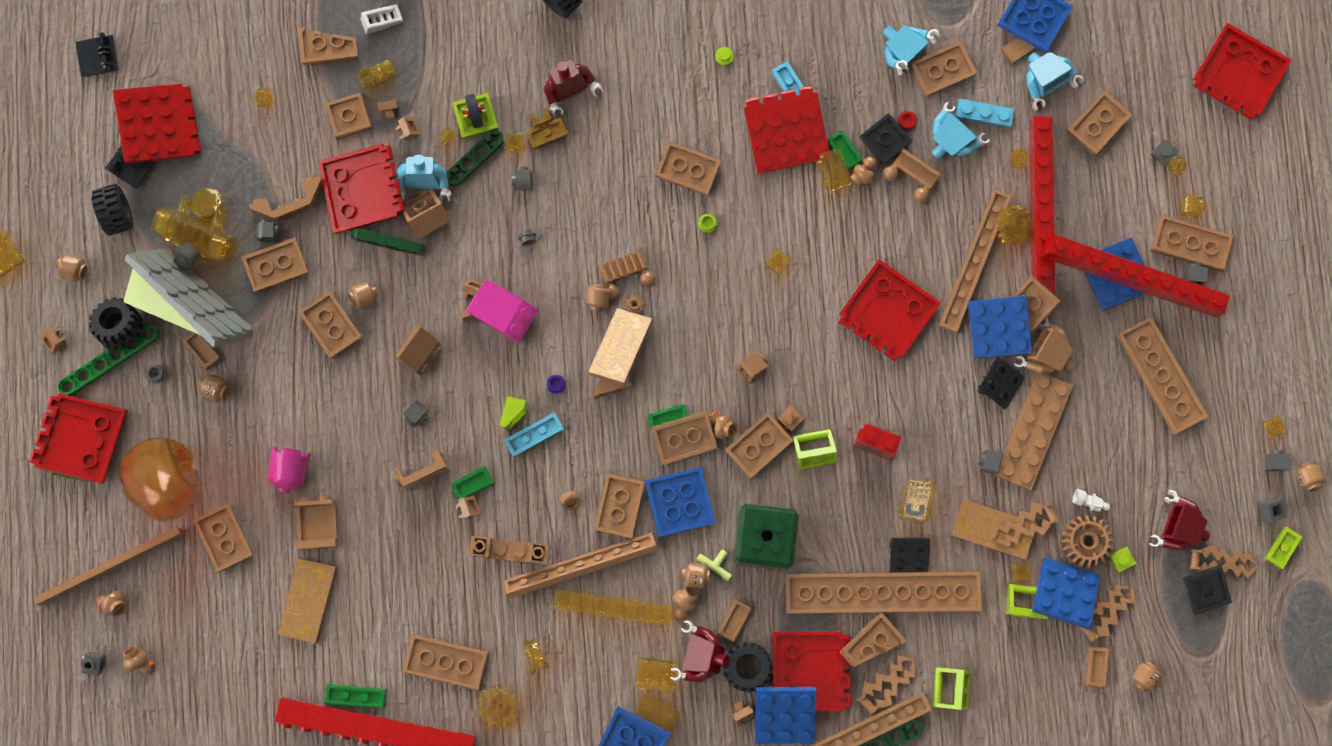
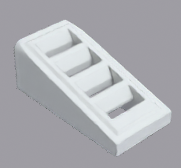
(374, 27)

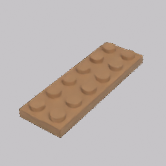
(1162, 375)
(1033, 430)

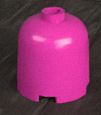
(287, 468)

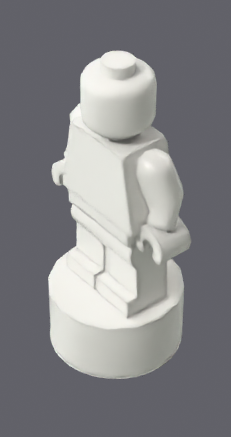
(1095, 503)

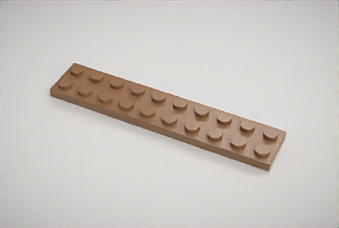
(883, 592)

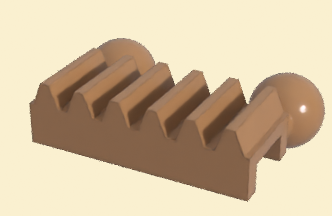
(913, 169)
(623, 268)

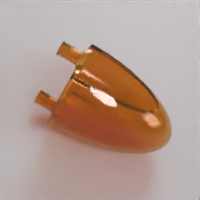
(160, 478)

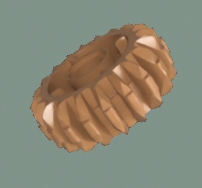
(1099, 541)

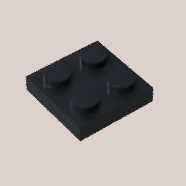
(885, 139)
(1207, 590)

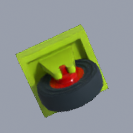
(475, 115)

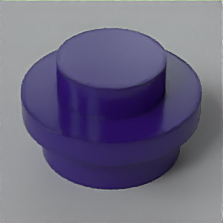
(556, 384)

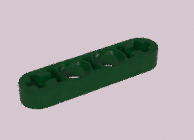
(477, 160)
(388, 242)
(886, 737)

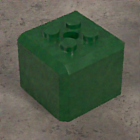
(753, 550)

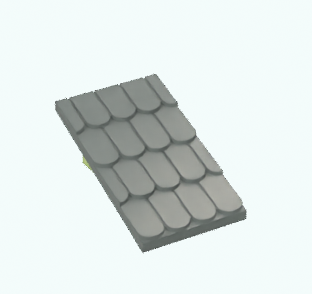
(181, 298)

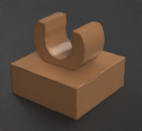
(388, 107)
(408, 127)
(470, 287)
(51, 340)
(790, 418)
(468, 507)
(742, 714)

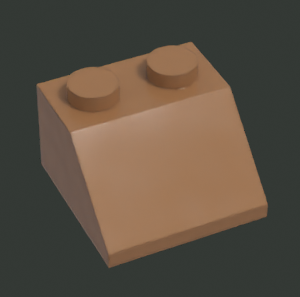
(425, 213)
(418, 350)

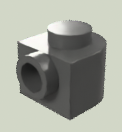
(522, 179)
(267, 231)
(186, 255)
(416, 414)
(93, 663)

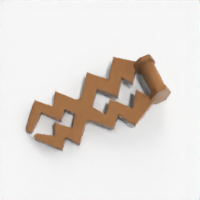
(1018, 527)
(1229, 561)
(1103, 631)
(892, 678)

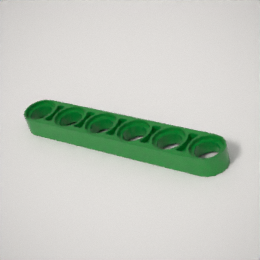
(110, 363)

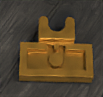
(545, 130)

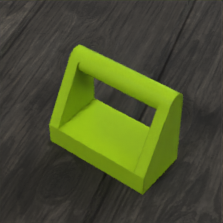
(512, 412)
(815, 457)
(1017, 611)
(961, 689)

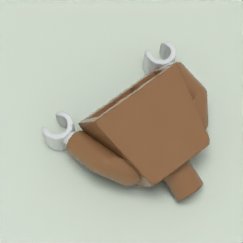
(1049, 352)

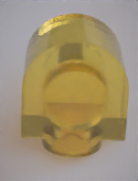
(1192, 206)

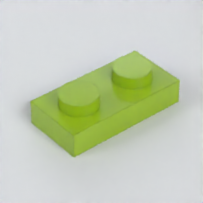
(1283, 547)

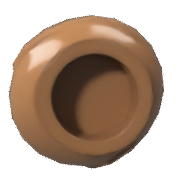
(861, 174)
(723, 425)
(685, 601)
(112, 603)
(137, 658)

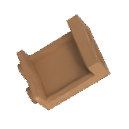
(423, 475)
(316, 523)

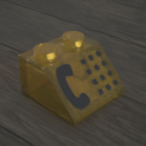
(916, 500)

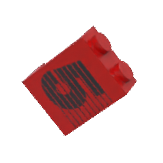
(877, 441)

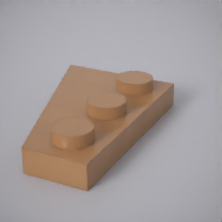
(322, 47)
(872, 640)

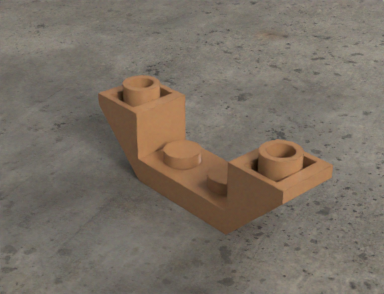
(312, 188)
(509, 550)

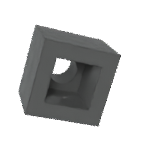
(1195, 274)
(989, 461)
(1277, 461)
(1272, 509)

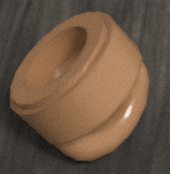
(570, 500)

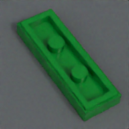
(355, 696)

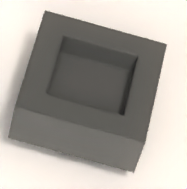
(1164, 152)

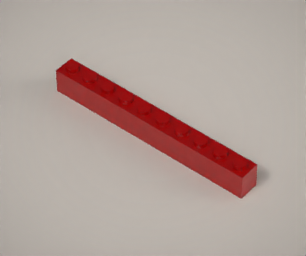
(1041, 197)
(1135, 275)
(364, 726)

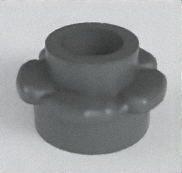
(527, 237)
(151, 374)

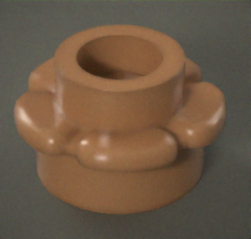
(639, 304)

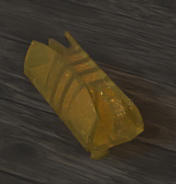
(179, 227)

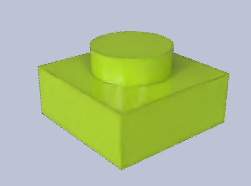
(1122, 559)

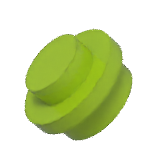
(724, 56)
(707, 223)

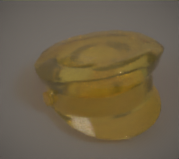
(206, 203)
(533, 656)

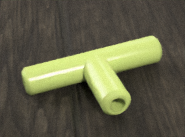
(715, 565)

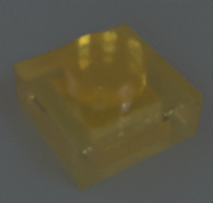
(777, 261)

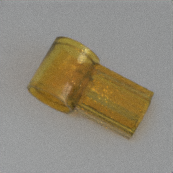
(378, 74)

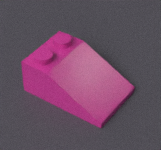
(502, 311)

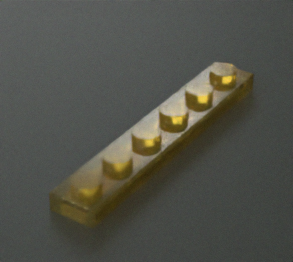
(612, 607)

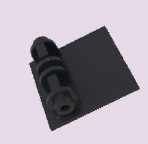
(97, 55)
(129, 173)
(1000, 383)
(909, 555)

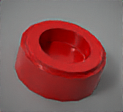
(907, 120)

